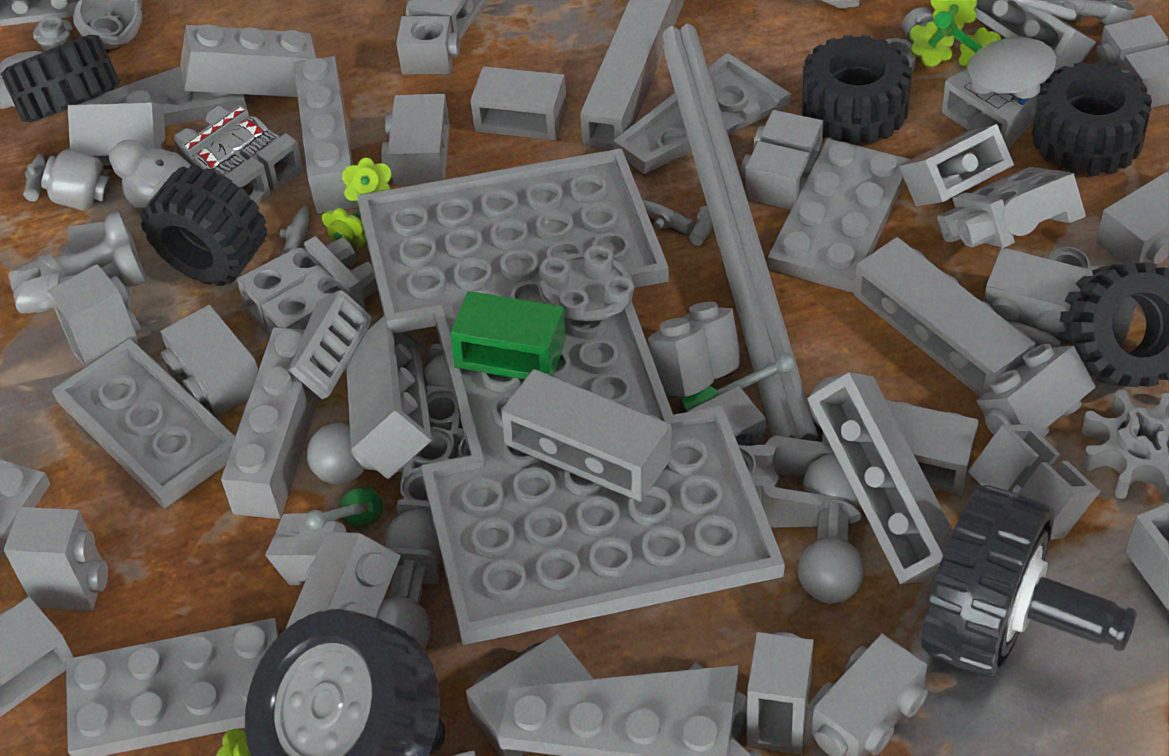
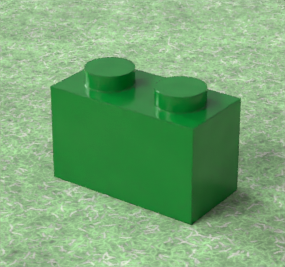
(507, 335)

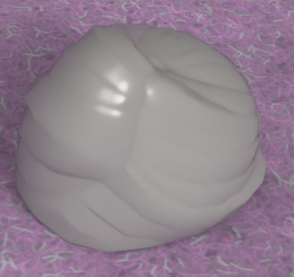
(110, 19)

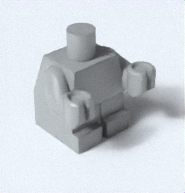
(296, 546)

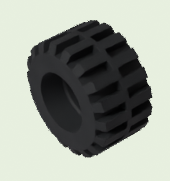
(60, 78)
(857, 88)
(1091, 118)
(204, 225)
(1092, 324)

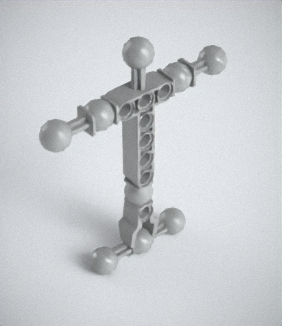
(827, 569)

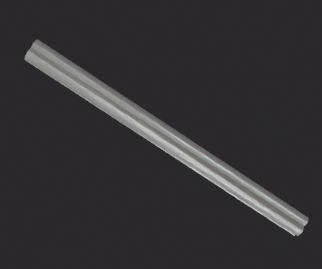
(736, 235)

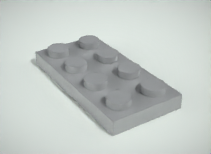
(838, 215)
(146, 422)
(163, 689)

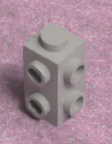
(1038, 390)
(868, 699)

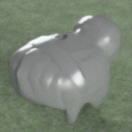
(143, 169)

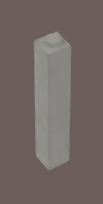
(627, 71)

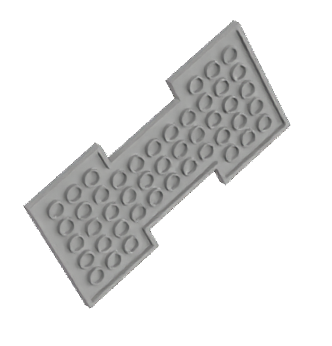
(514, 532)

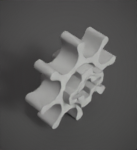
(1132, 444)

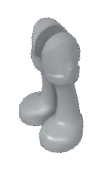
(114, 255)

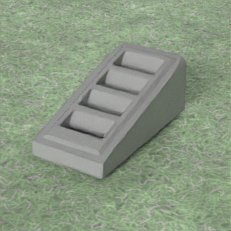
(344, 319)

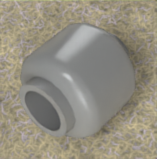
(75, 180)

